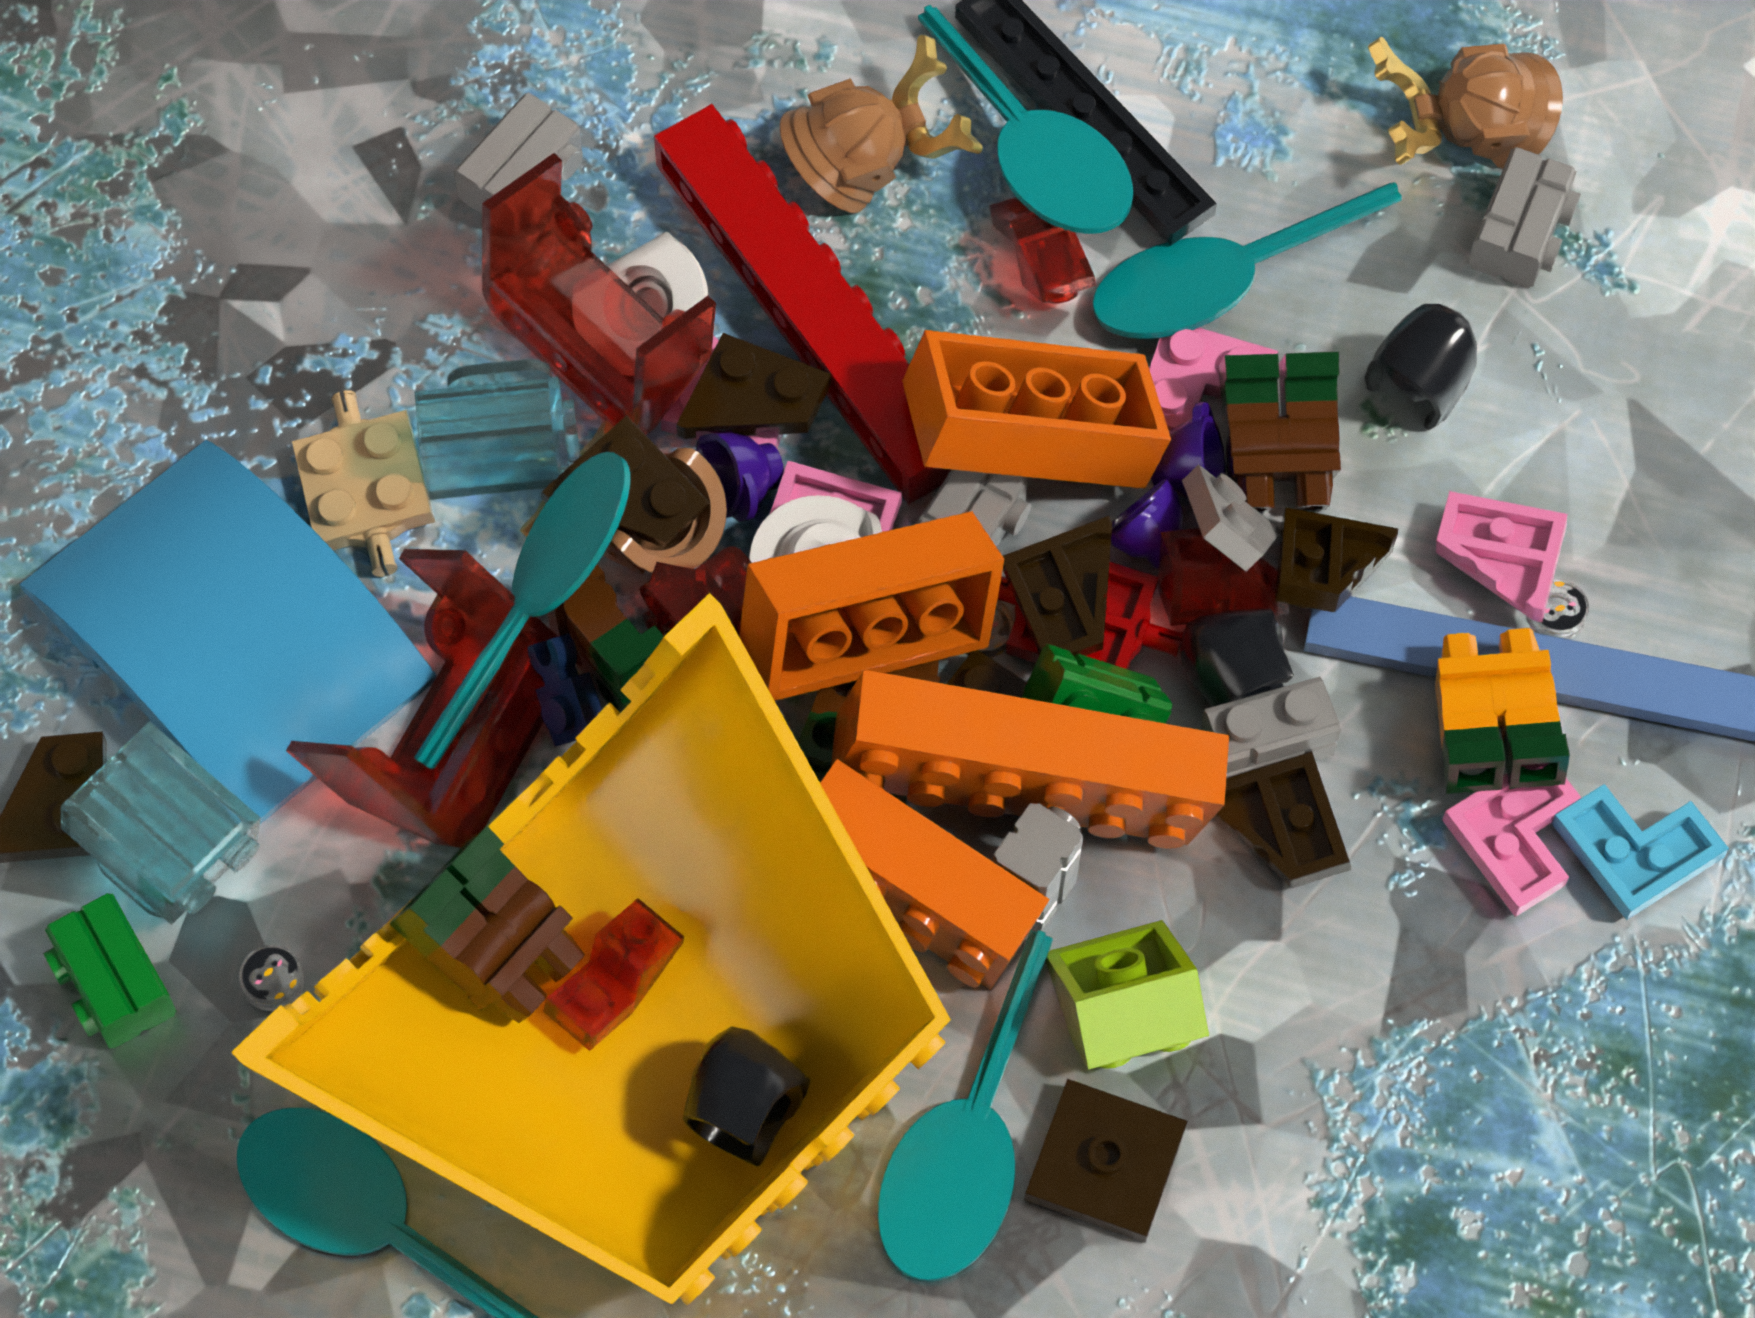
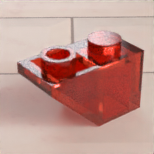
(1204, 581)

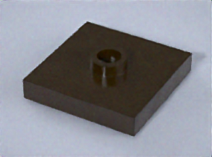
(1106, 1160)

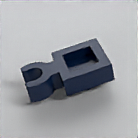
(568, 697)

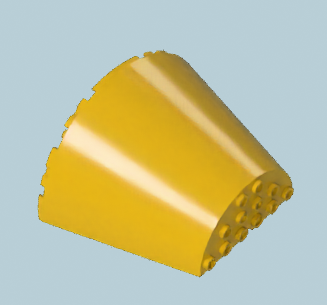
(731, 841)

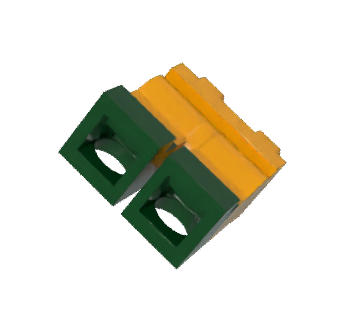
(1492, 693)

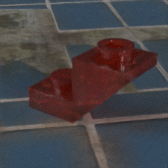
(1047, 256)
(620, 972)

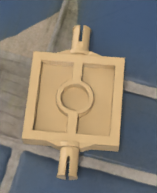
(364, 481)

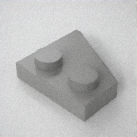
(1227, 519)

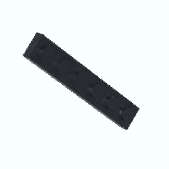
(1065, 85)

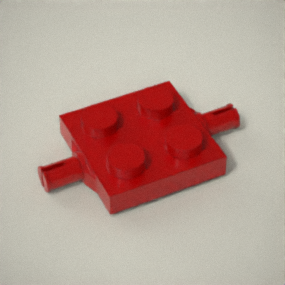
(1126, 620)

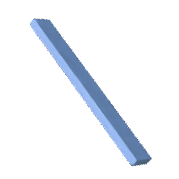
(1581, 671)

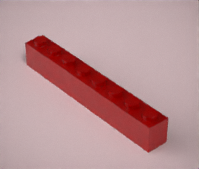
(798, 288)

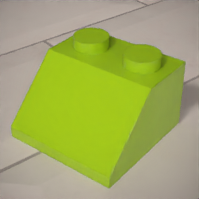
(1128, 995)

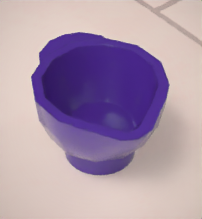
(1192, 444)
(743, 469)
(1140, 526)

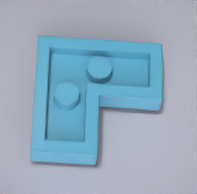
(1636, 864)

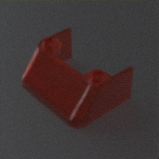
(578, 311)
(470, 779)

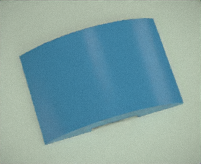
(231, 626)

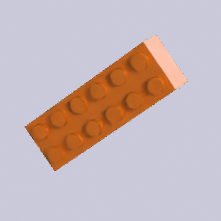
(1015, 751)

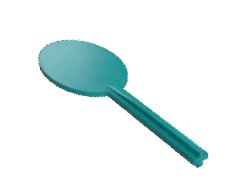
(1046, 157)
(1207, 276)
(551, 566)
(957, 1161)
(344, 1197)

